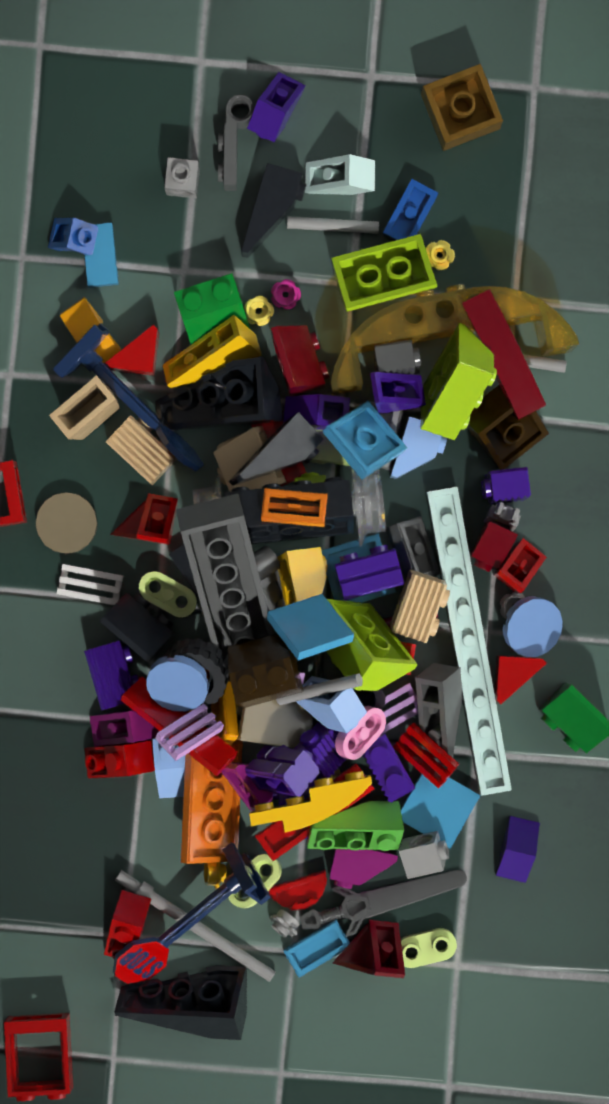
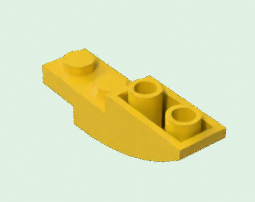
(326, 800)

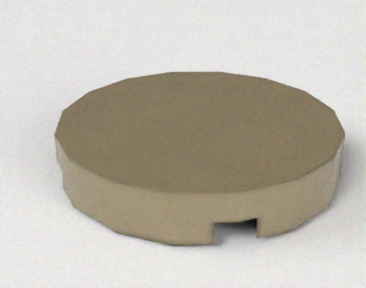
(66, 523)

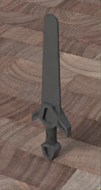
(377, 901)

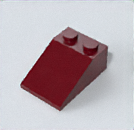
(298, 359)

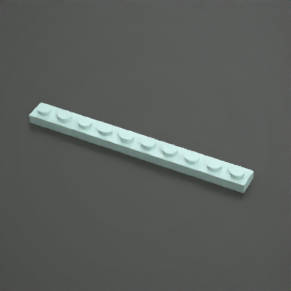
(469, 641)

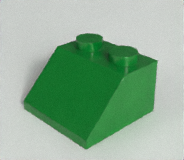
(209, 305)
(576, 718)

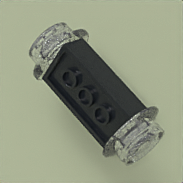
(342, 505)

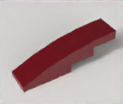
(512, 369)

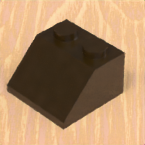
(501, 432)
(263, 671)

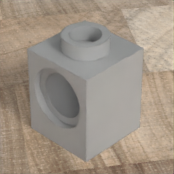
(182, 177)
(423, 854)

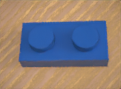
(410, 211)

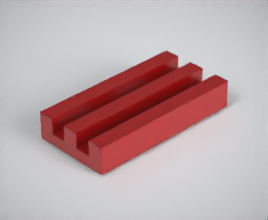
(424, 760)

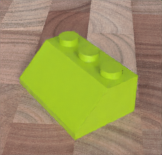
(383, 272)
(457, 384)
(374, 649)

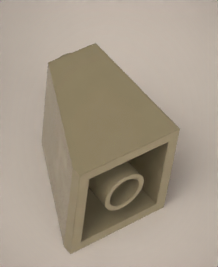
(273, 723)

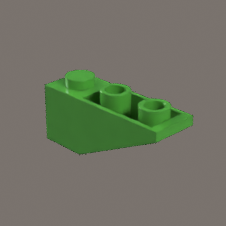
(362, 827)

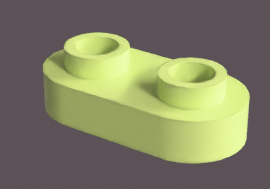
(168, 594)
(259, 862)
(426, 949)

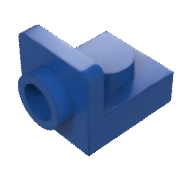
(73, 235)

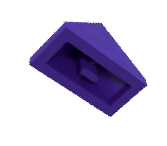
(397, 391)
(518, 849)

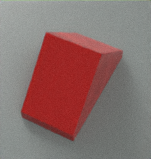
(139, 355)
(520, 566)
(513, 673)

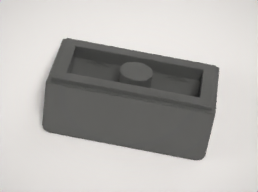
(413, 547)

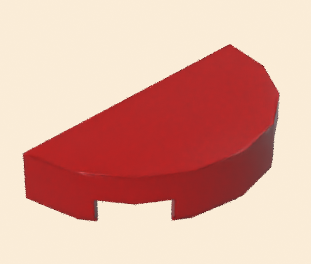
(301, 891)

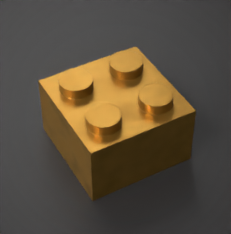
(461, 107)

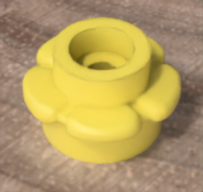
(447, 258)
(262, 303)

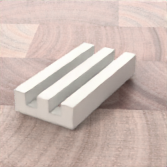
(64, 579)

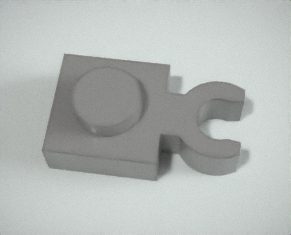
(503, 516)

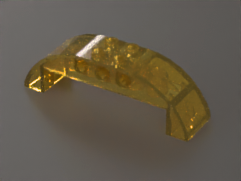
(390, 326)

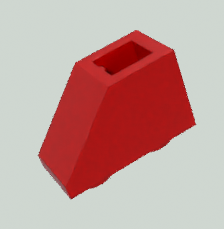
(119, 759)
(127, 921)

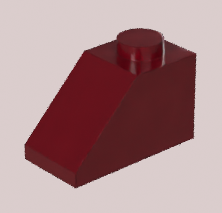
(492, 546)

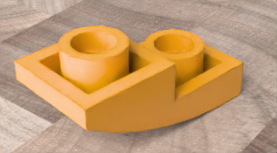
(80, 319)

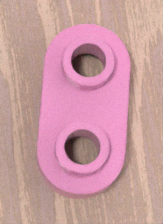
(357, 741)

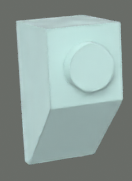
(340, 175)

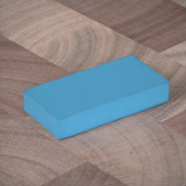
(102, 264)
(316, 948)

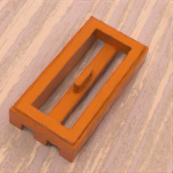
(267, 516)

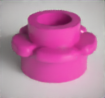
(289, 287)

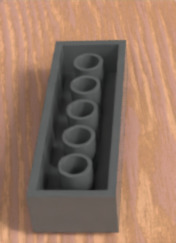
(224, 571)

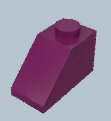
(120, 728)
(359, 866)

